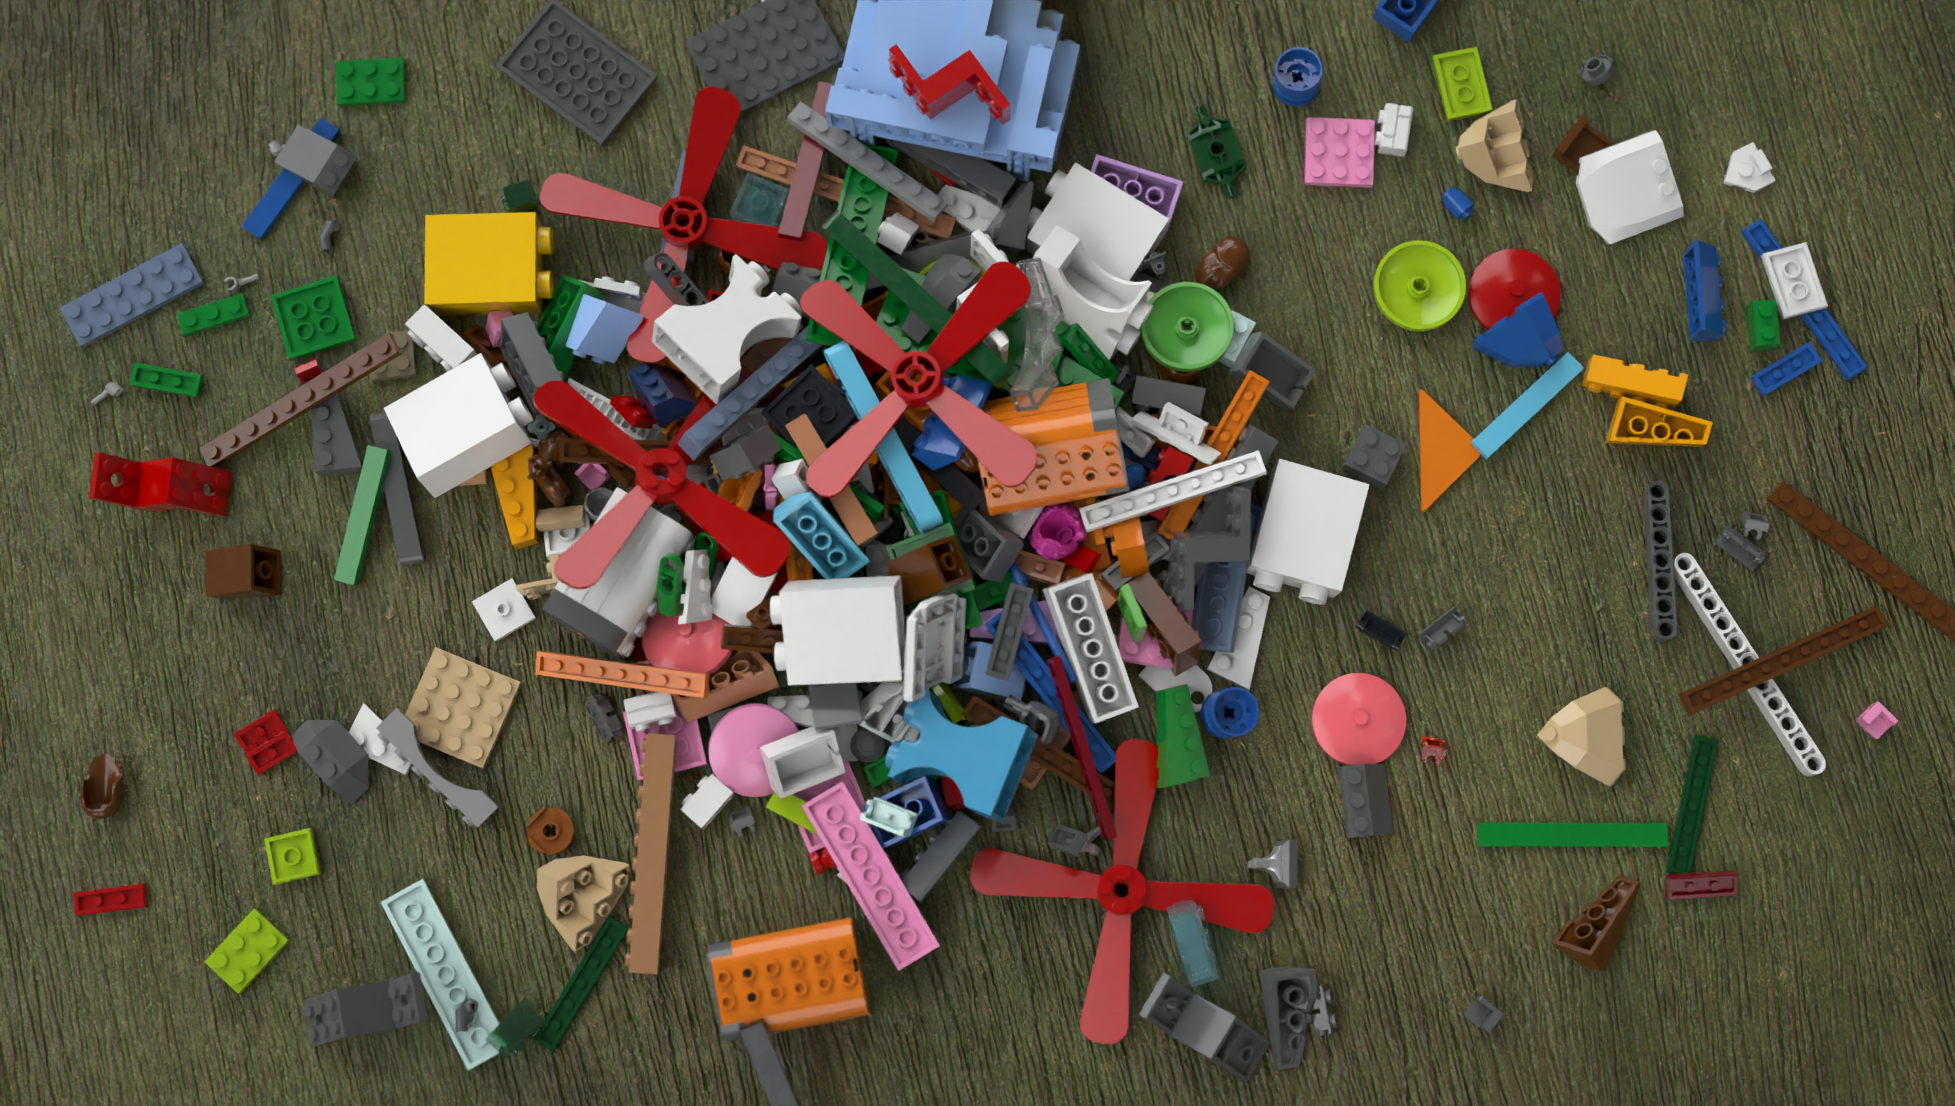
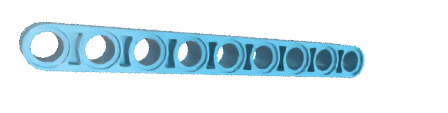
(891, 450)

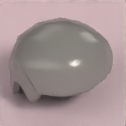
(596, 501)

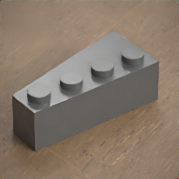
(334, 439)

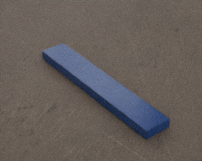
(282, 191)

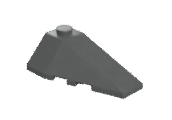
(944, 282)
(1287, 1006)

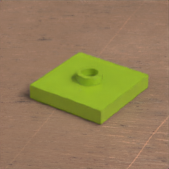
(292, 856)

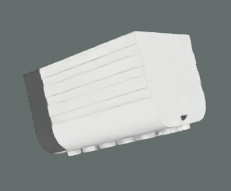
(626, 595)

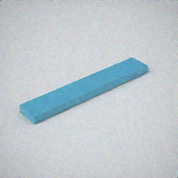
(1527, 405)

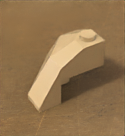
(1495, 149)
(1590, 735)

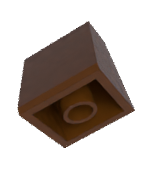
(930, 569)
(243, 572)

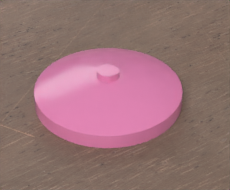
(737, 743)

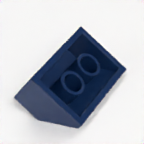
(662, 392)

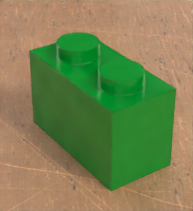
(1762, 325)

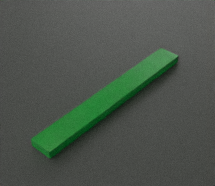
(1572, 834)

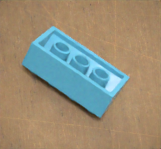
(819, 536)

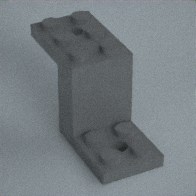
(1211, 546)
(365, 1009)
(1204, 1027)

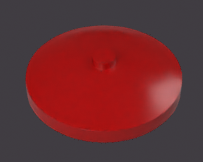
(1507, 281)

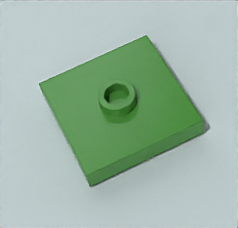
(1131, 613)

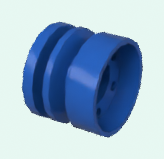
(1296, 65)
(1241, 714)

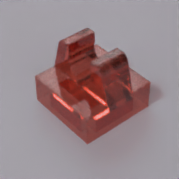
(1433, 747)

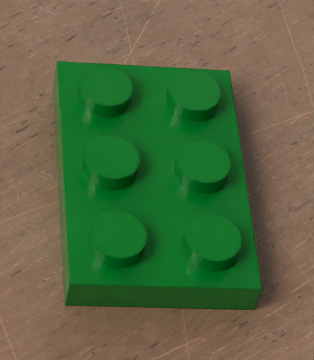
(370, 81)

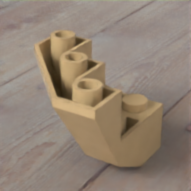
(581, 895)

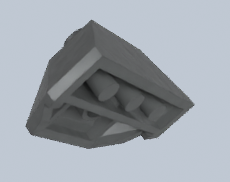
(334, 757)

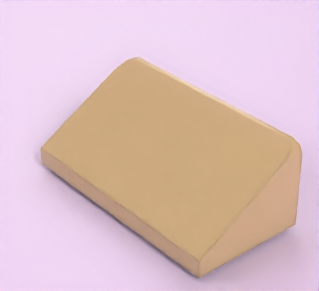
(560, 518)

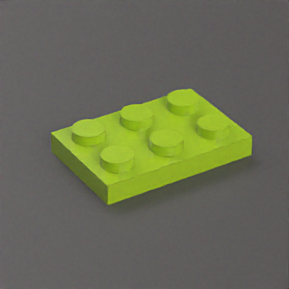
(1462, 84)
(247, 951)

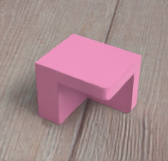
(493, 325)
(592, 475)
(1876, 720)

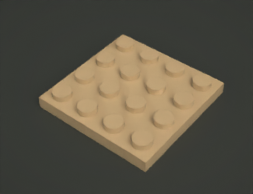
(461, 707)

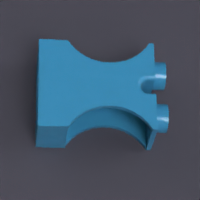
(980, 760)

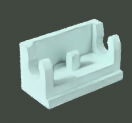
(889, 816)

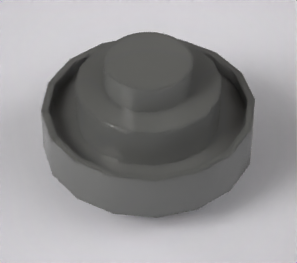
(1597, 70)
(867, 746)

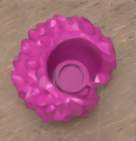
(1058, 531)

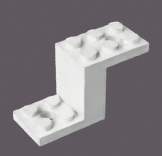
(985, 255)

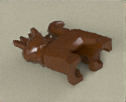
(549, 480)

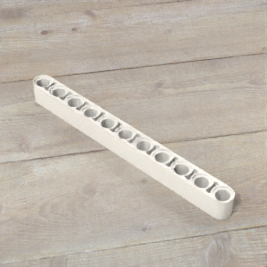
(1735, 658)

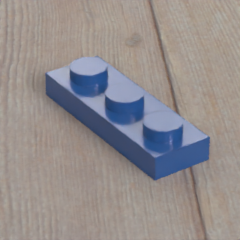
(1786, 369)

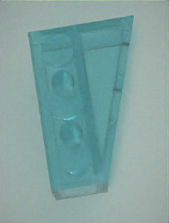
(1192, 943)

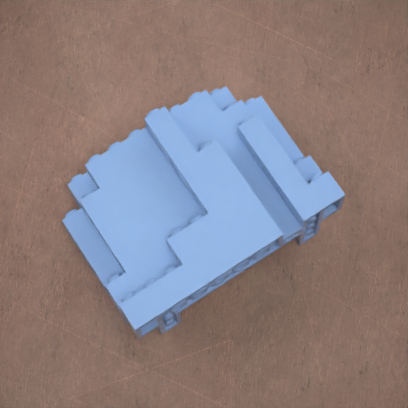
(1009, 39)

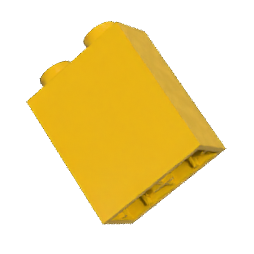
(486, 263)

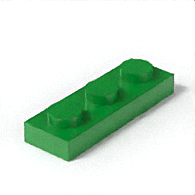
(213, 315)
(1088, 353)
(166, 380)

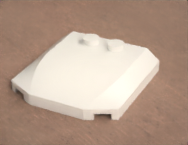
(1628, 188)
(934, 644)

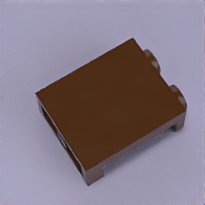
(1580, 142)

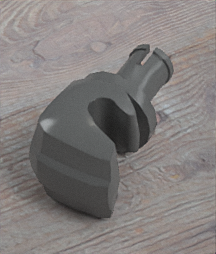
(1034, 714)

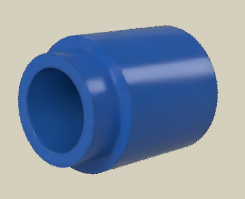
(1458, 203)
(1136, 476)

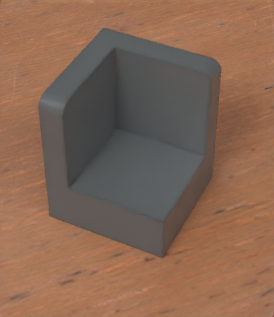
(1483, 1014)

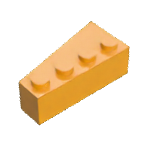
(1634, 382)

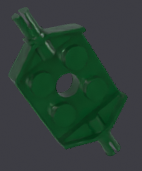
(1216, 168)

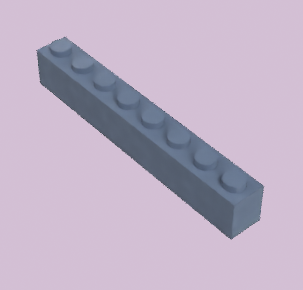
(748, 395)

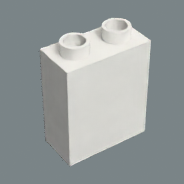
(1110, 223)
(460, 424)
(1306, 531)
(840, 630)

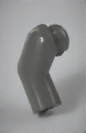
(325, 234)

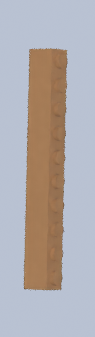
(653, 853)

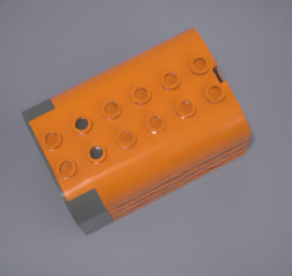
(1074, 445)
(789, 978)

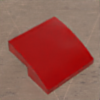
(266, 741)

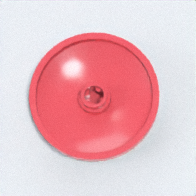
(685, 645)
(1358, 719)

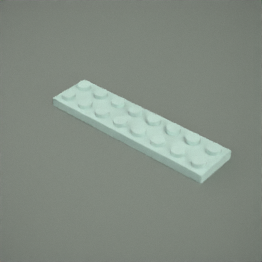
(442, 969)

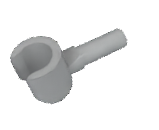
(275, 147)
(239, 282)
(110, 389)

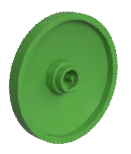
(1188, 327)

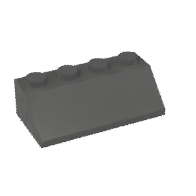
(527, 356)
(940, 856)

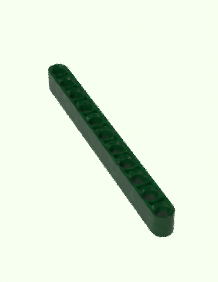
(910, 292)

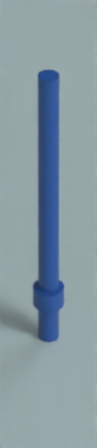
(1020, 579)

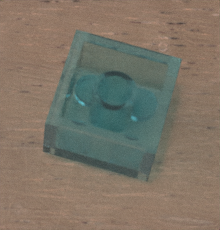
(759, 202)

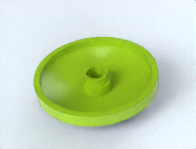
(1419, 285)

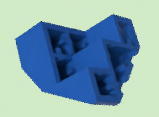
(1525, 338)

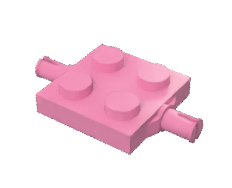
(767, 492)

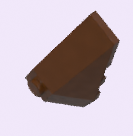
(1596, 931)

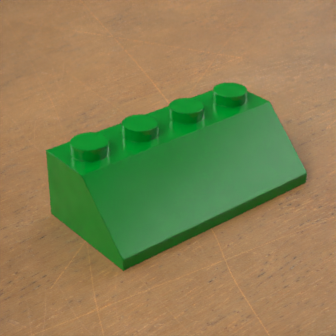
(560, 316)

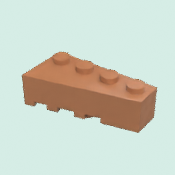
(739, 679)

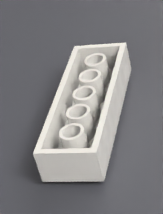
(1090, 648)

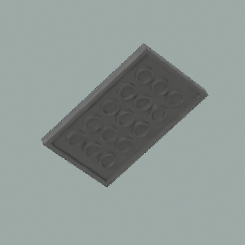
(766, 50)
(577, 72)

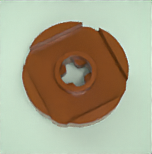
(564, 831)

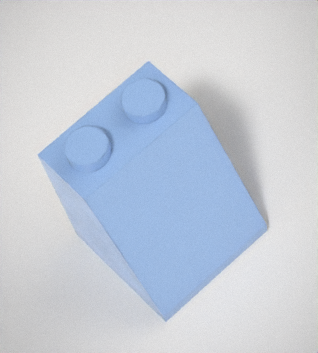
(601, 330)
(976, 682)

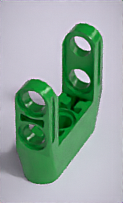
(670, 594)

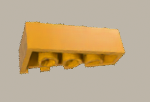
(1653, 425)
(518, 497)

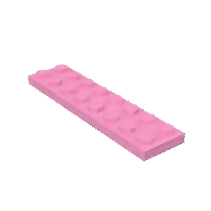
(870, 876)

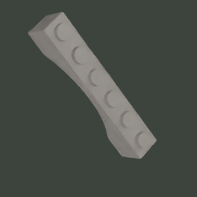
(403, 735)

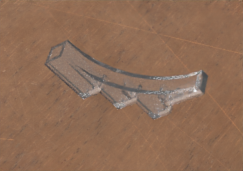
(1042, 345)

